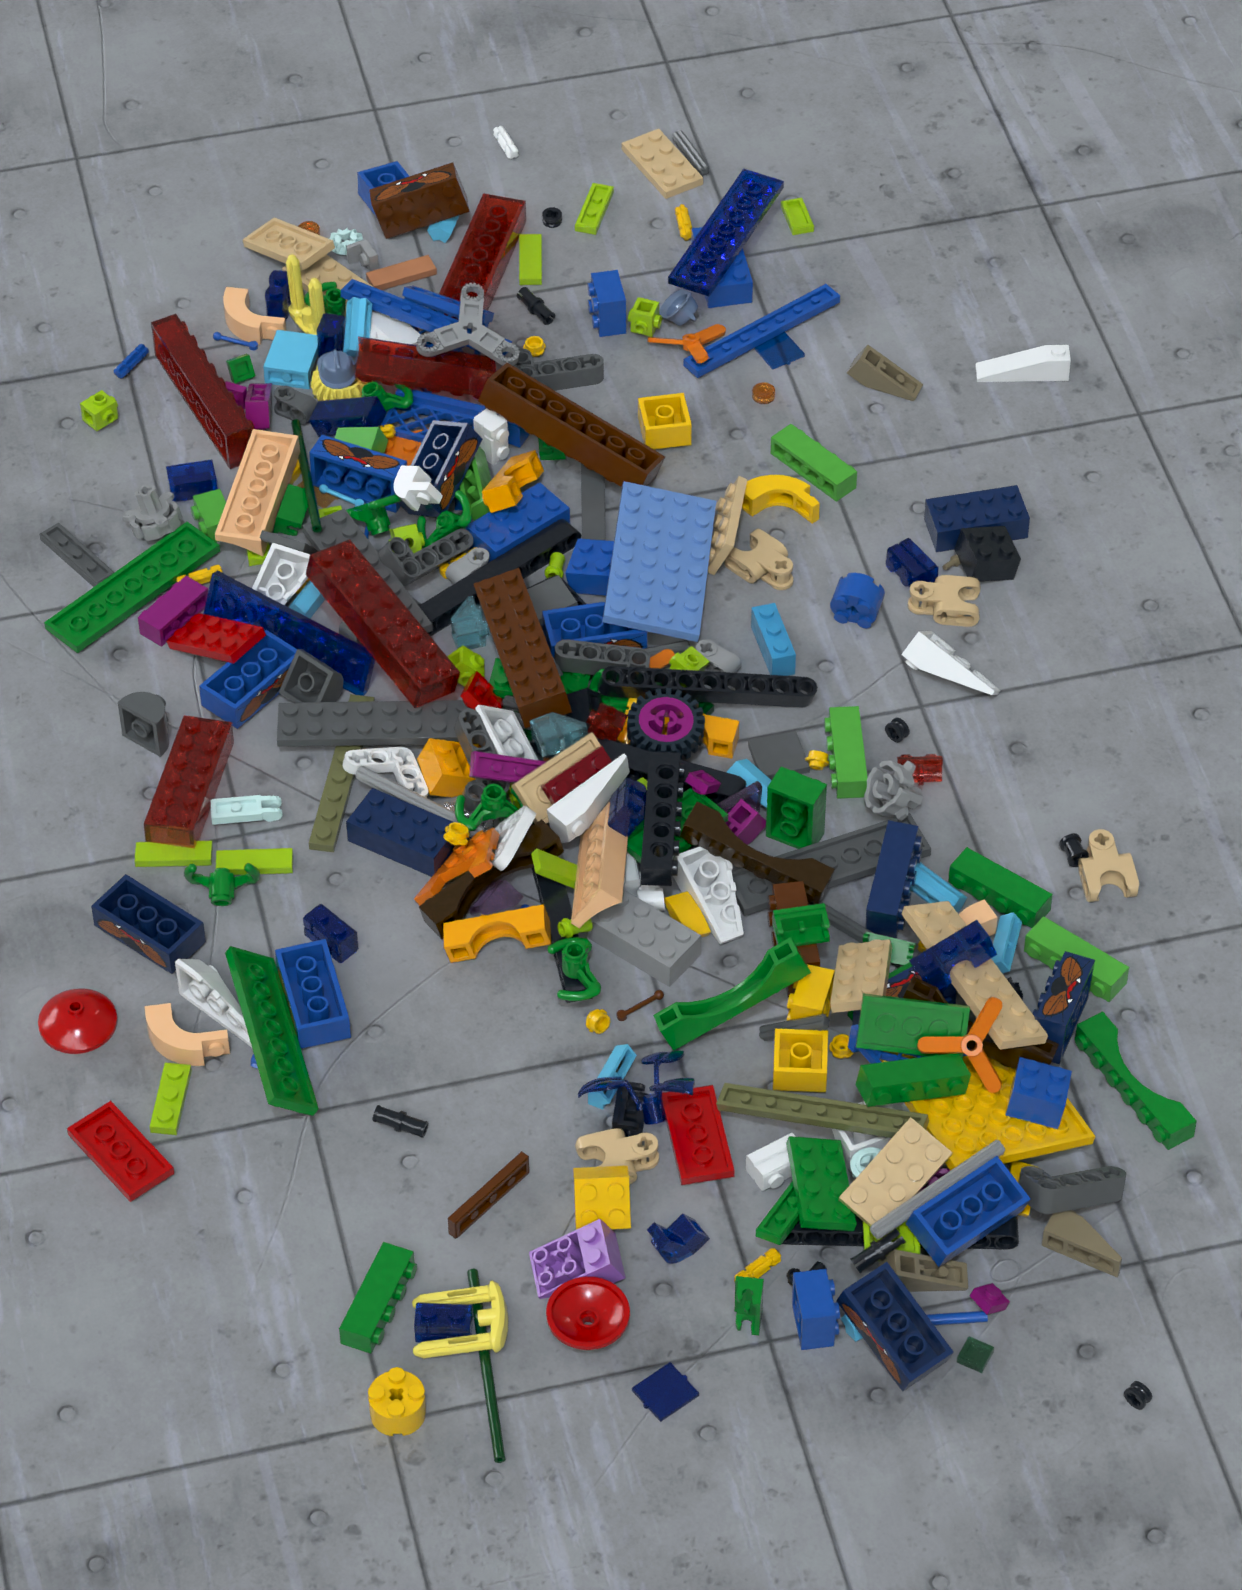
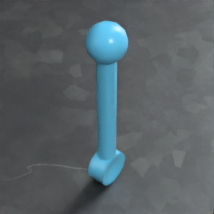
(324, 489)

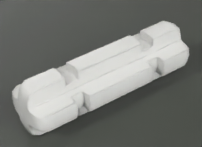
(505, 142)

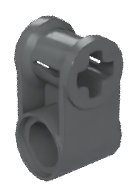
(293, 404)

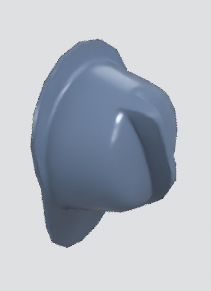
(679, 307)
(336, 369)

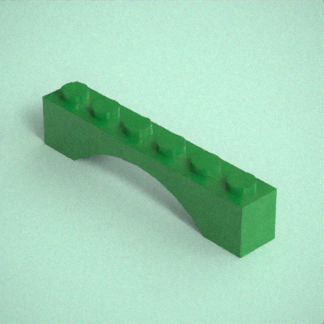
(776, 971)
(1165, 1117)

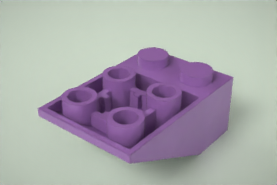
(582, 1253)

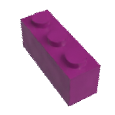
(172, 610)

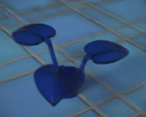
(652, 1103)

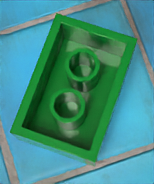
(795, 809)

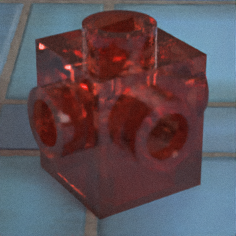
(606, 722)

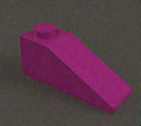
(258, 405)
(745, 822)

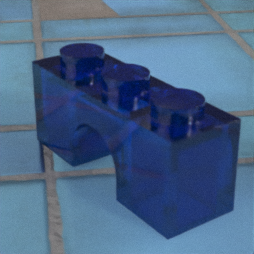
(968, 944)

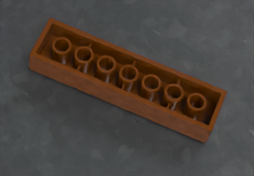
(570, 427)
(522, 646)

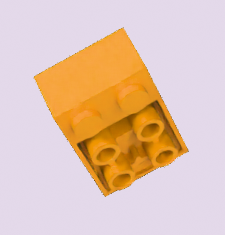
(444, 767)

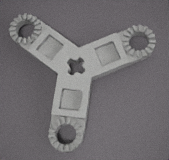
(456, 334)

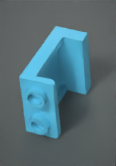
(291, 359)

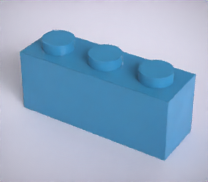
(773, 640)

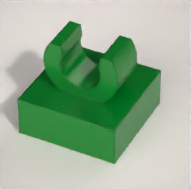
(240, 368)

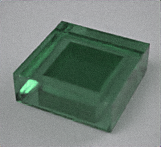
(975, 1354)

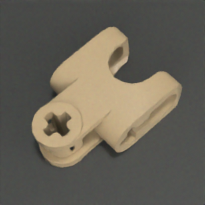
(765, 561)
(946, 600)
(1106, 867)
(618, 1150)

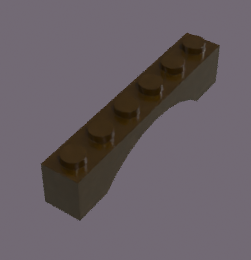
(708, 830)
(457, 897)
(1008, 1057)

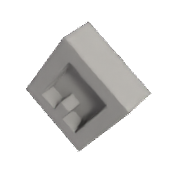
(363, 252)

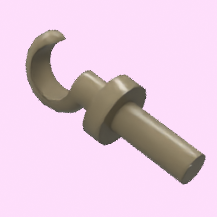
(954, 561)

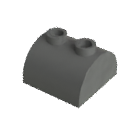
(311, 680)
(145, 721)

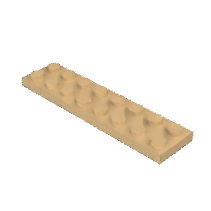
(1015, 1022)

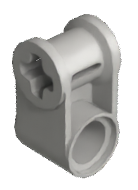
(467, 564)
(719, 658)

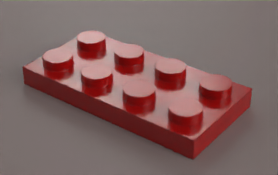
(216, 637)
(697, 1135)
(120, 1151)

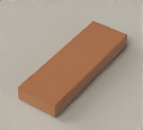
(401, 273)

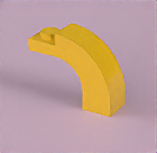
(780, 491)

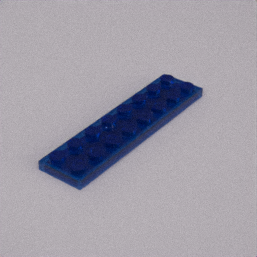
(725, 232)
(240, 603)

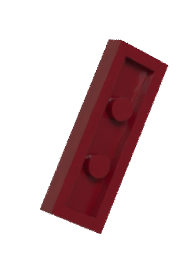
(575, 774)

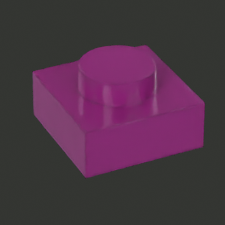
(239, 393)
(702, 782)
(989, 1298)

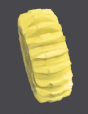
(324, 393)

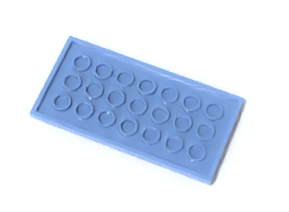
(659, 561)

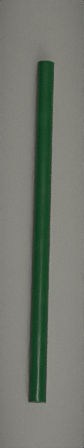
(307, 479)
(488, 1379)

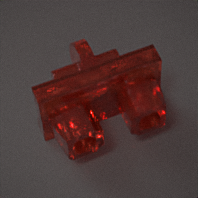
(927, 767)

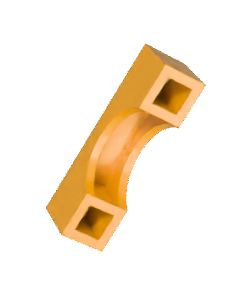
(505, 487)
(719, 735)
(467, 936)

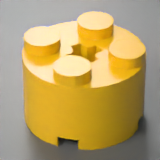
(397, 1402)

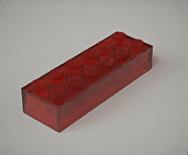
(403, 365)
(189, 782)

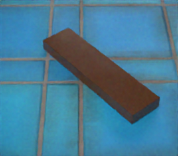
(488, 1195)

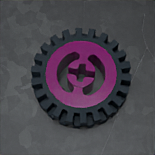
(684, 727)

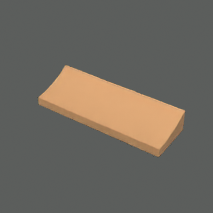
(258, 489)
(599, 869)

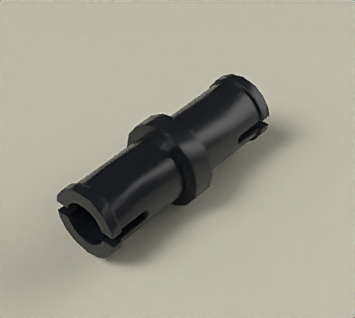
(536, 306)
(400, 1121)
(877, 1250)

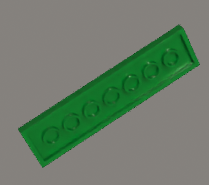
(131, 587)
(271, 1031)

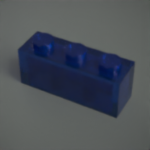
(350, 412)

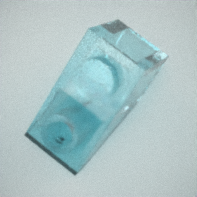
(468, 627)
(556, 732)

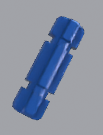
(131, 361)

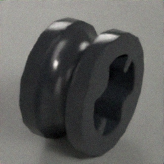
(552, 217)
(897, 730)
(1138, 1395)

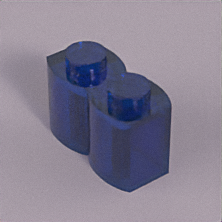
(278, 295)

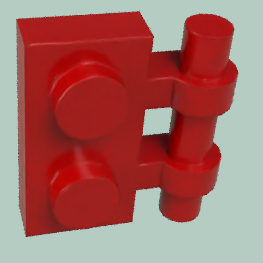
(480, 692)

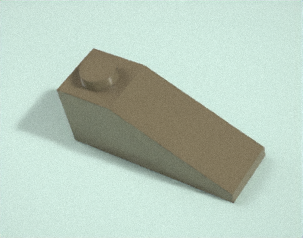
(881, 374)
(1077, 1239)
(923, 1274)

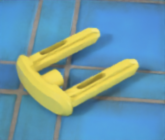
(304, 316)
(495, 1316)

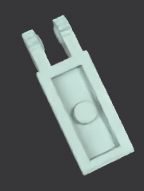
(245, 809)

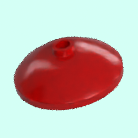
(80, 1029)
(583, 1302)

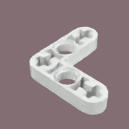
(392, 762)
(511, 835)

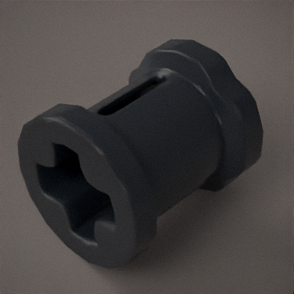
(1073, 849)

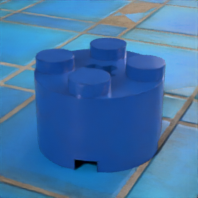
(857, 600)

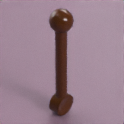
(622, 1014)

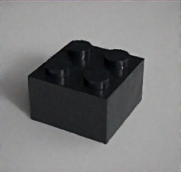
(987, 553)

